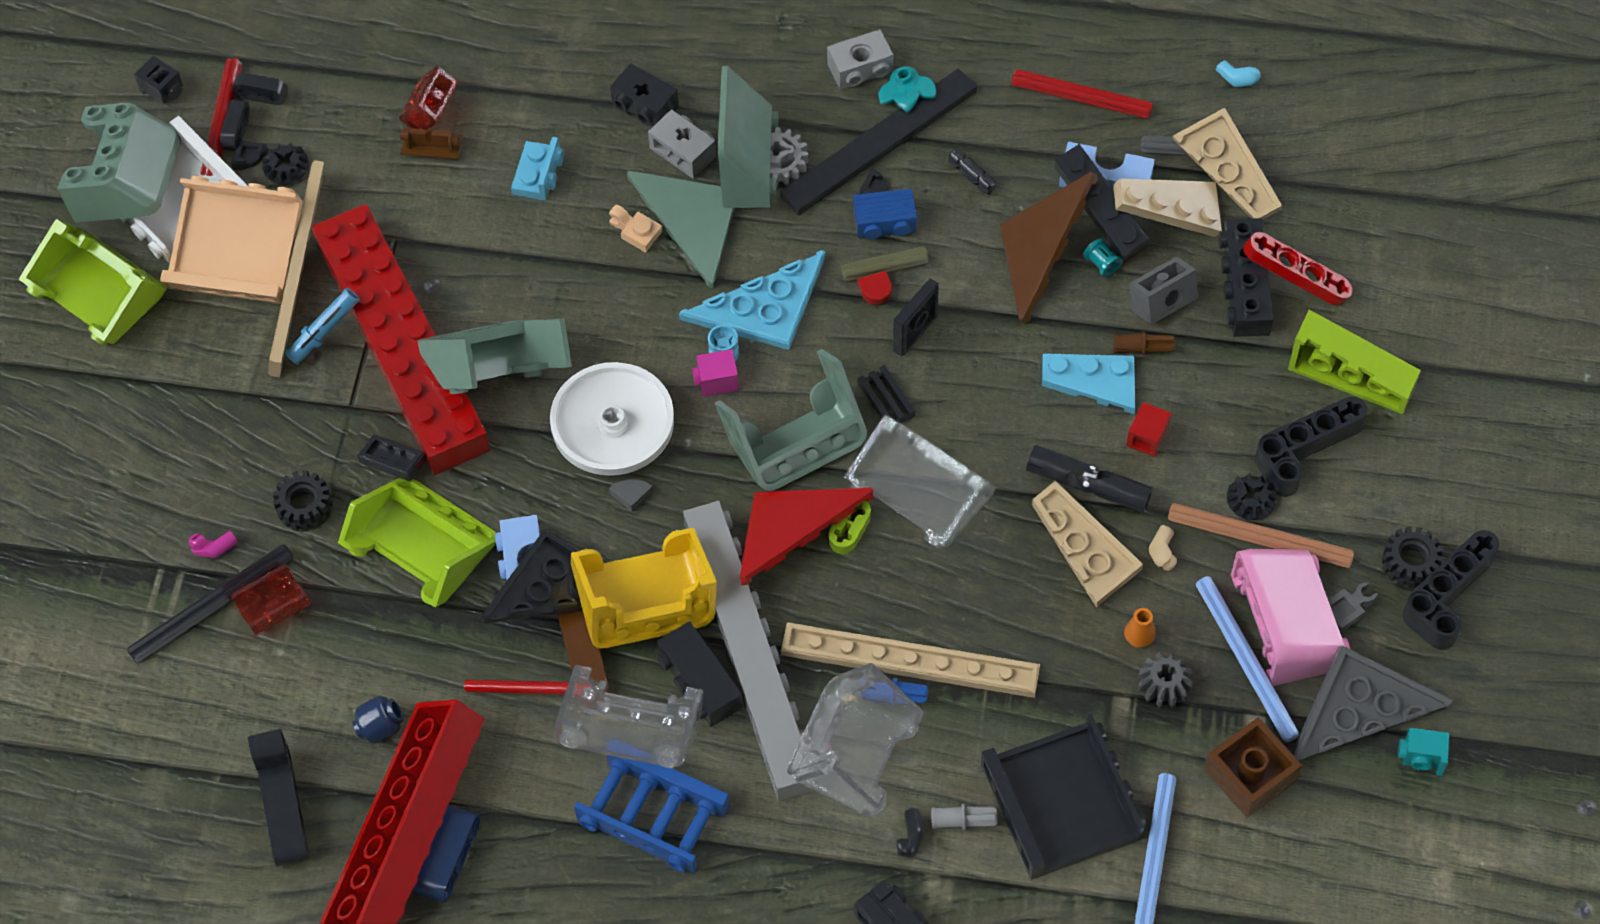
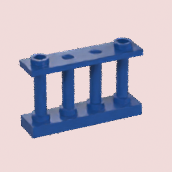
(679, 788)

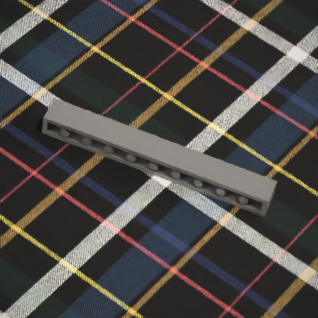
(749, 649)

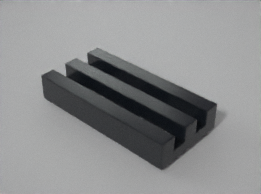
(883, 373)

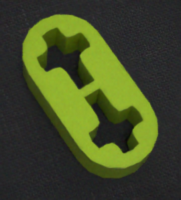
(855, 529)

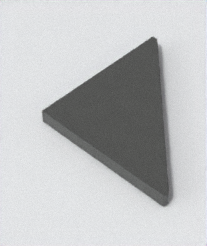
(1361, 700)

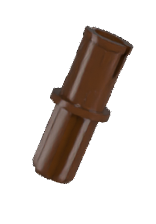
(1143, 343)

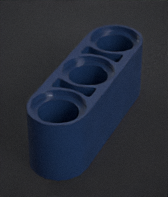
(447, 854)

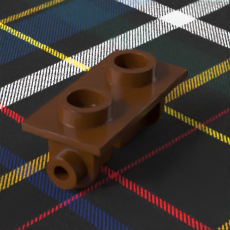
(430, 144)

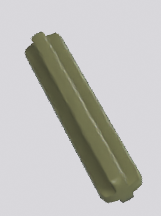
(886, 262)

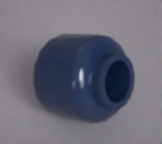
(377, 719)

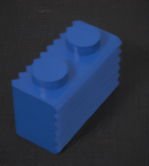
(885, 213)

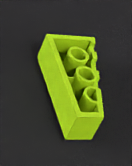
(1351, 364)

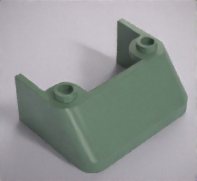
(496, 350)
(806, 442)

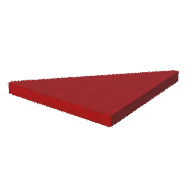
(790, 520)

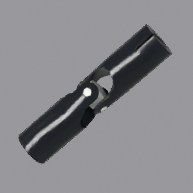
(1101, 483)

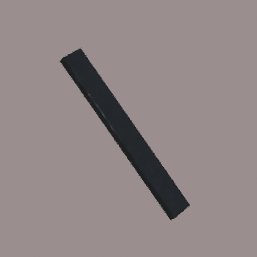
(876, 143)

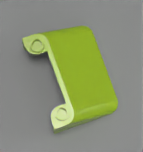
(419, 535)

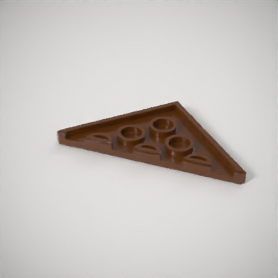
(1039, 238)

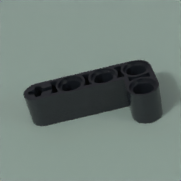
(1341, 418)
(1455, 583)
(279, 797)

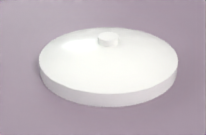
(612, 418)

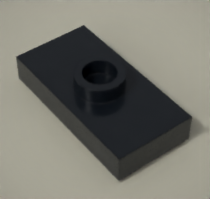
(392, 457)

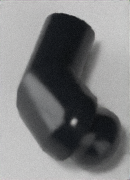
(914, 833)

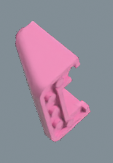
(1289, 611)

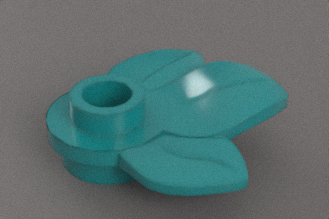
(906, 88)

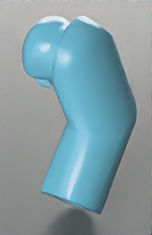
(1240, 76)

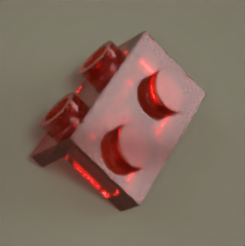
(270, 599)

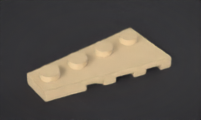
(1228, 161)

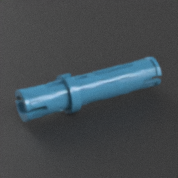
(298, 350)

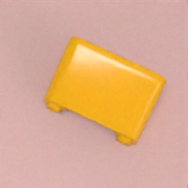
(647, 592)

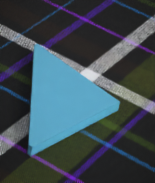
(764, 307)

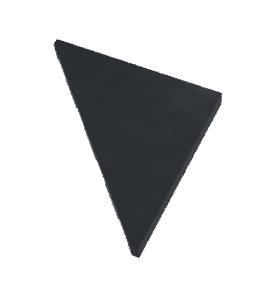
(538, 585)

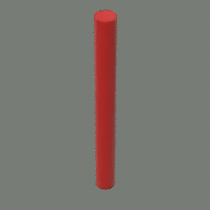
(516, 687)

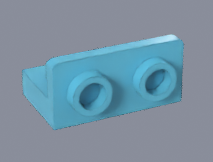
(537, 169)

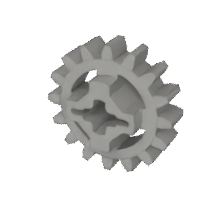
(787, 156)

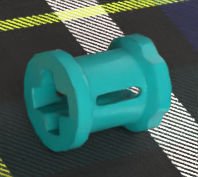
(1102, 257)

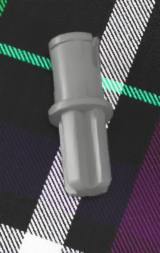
(964, 816)

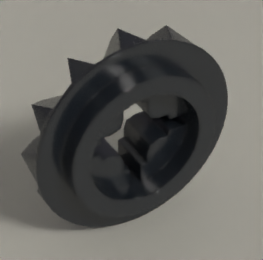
(285, 173)
(1249, 508)

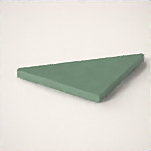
(691, 216)

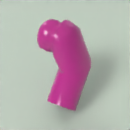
(210, 548)

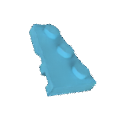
(1099, 377)

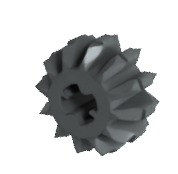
(1169, 669)

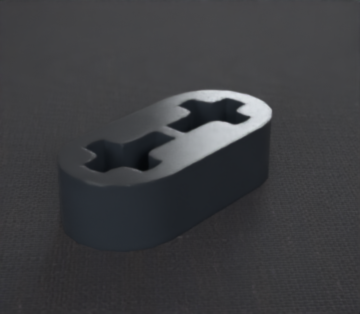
(260, 89)
(234, 124)

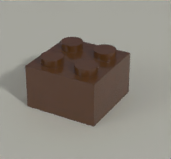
(1252, 767)

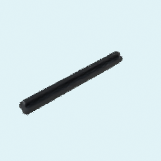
(207, 604)

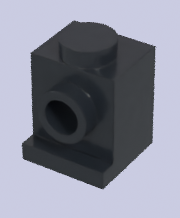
(163, 84)

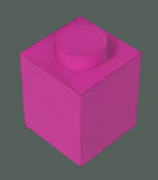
(716, 373)

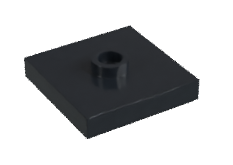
(915, 317)

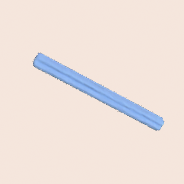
(1247, 659)
(1156, 849)

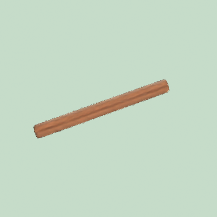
(1259, 534)

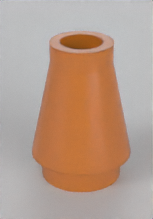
(1140, 629)

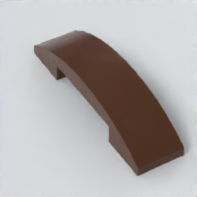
(579, 645)

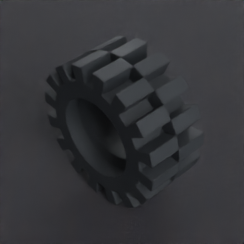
(295, 487)
(1415, 541)

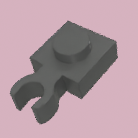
(1348, 608)

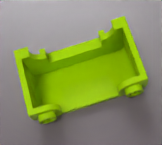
(91, 281)

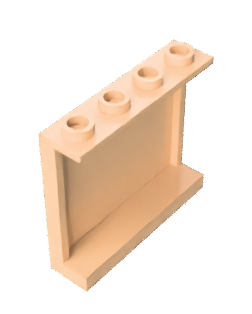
(233, 240)

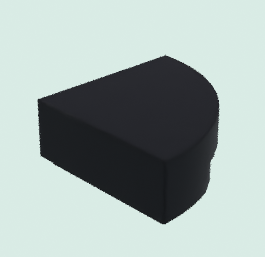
(248, 154)
(874, 183)

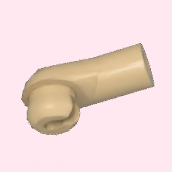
(1160, 550)

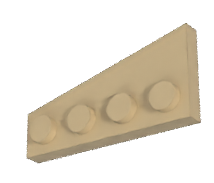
(1176, 203)
(1088, 547)

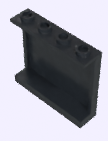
(1063, 798)

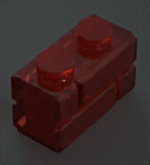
(428, 99)

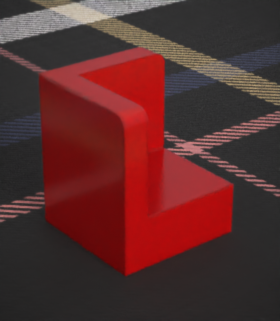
(1148, 429)

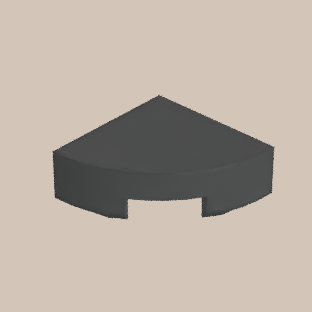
(631, 492)

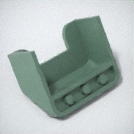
(128, 168)

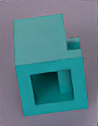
(1425, 750)

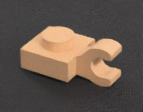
(636, 230)

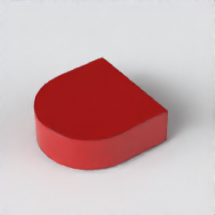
(875, 288)

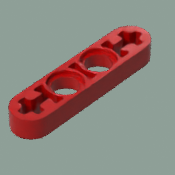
(1299, 264)

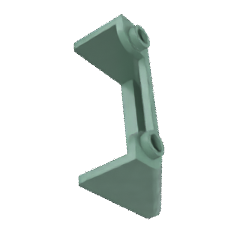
(745, 144)

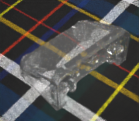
(919, 481)
(627, 725)
(853, 737)

